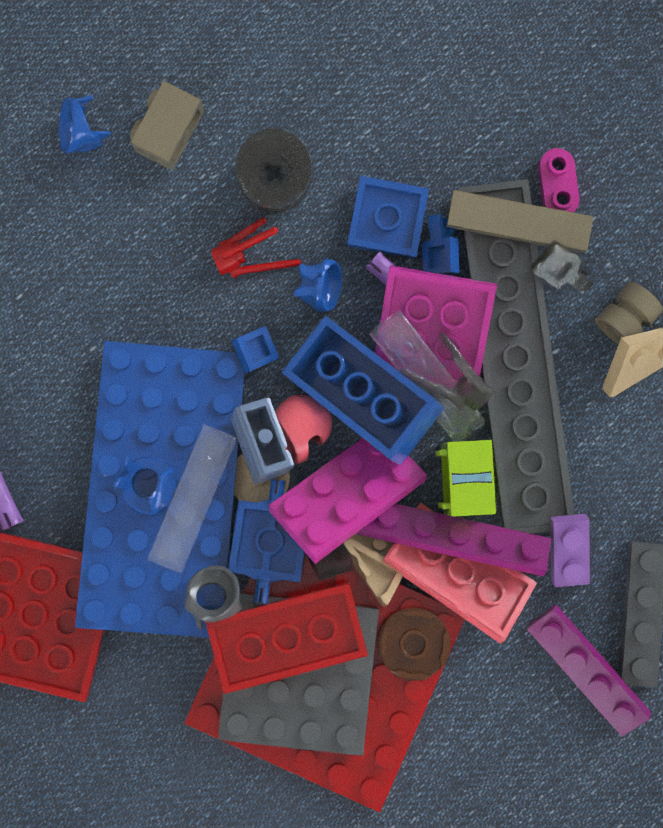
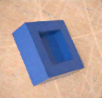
(255, 349)

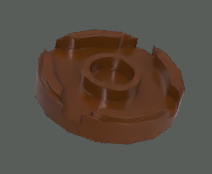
(414, 643)

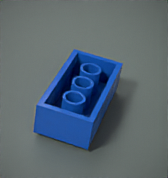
(363, 390)

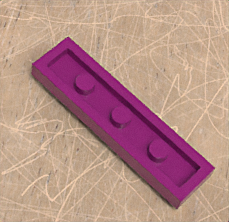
(589, 670)

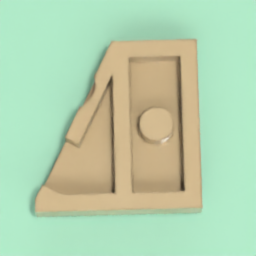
(634, 360)
(367, 559)

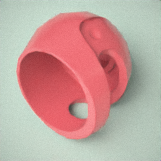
(302, 420)

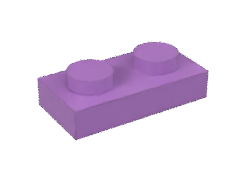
(570, 550)

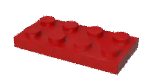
(287, 638)

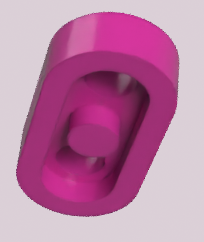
(558, 182)

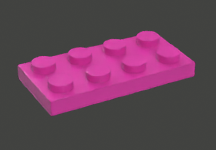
(344, 497)

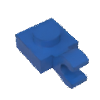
(442, 251)

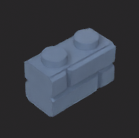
(261, 440)

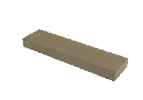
(519, 221)

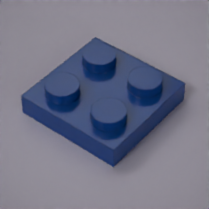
(388, 217)

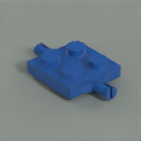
(263, 546)

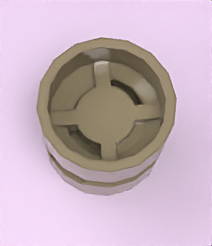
(632, 310)

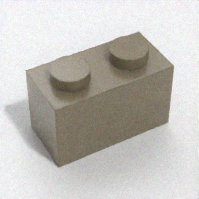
(166, 125)

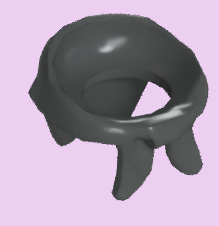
(213, 575)

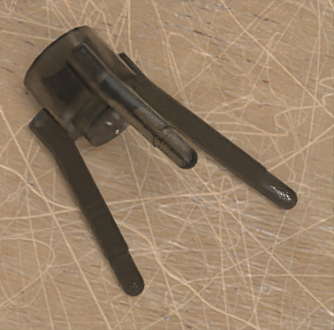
(470, 387)

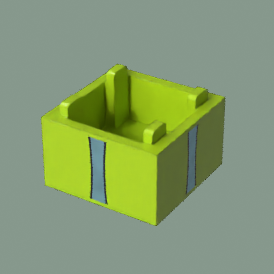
(467, 478)

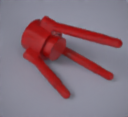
(230, 253)

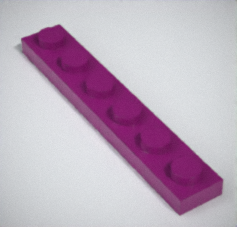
(461, 538)

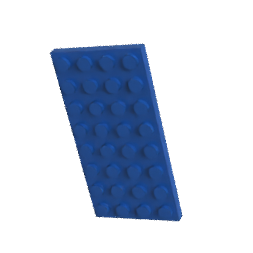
(154, 407)

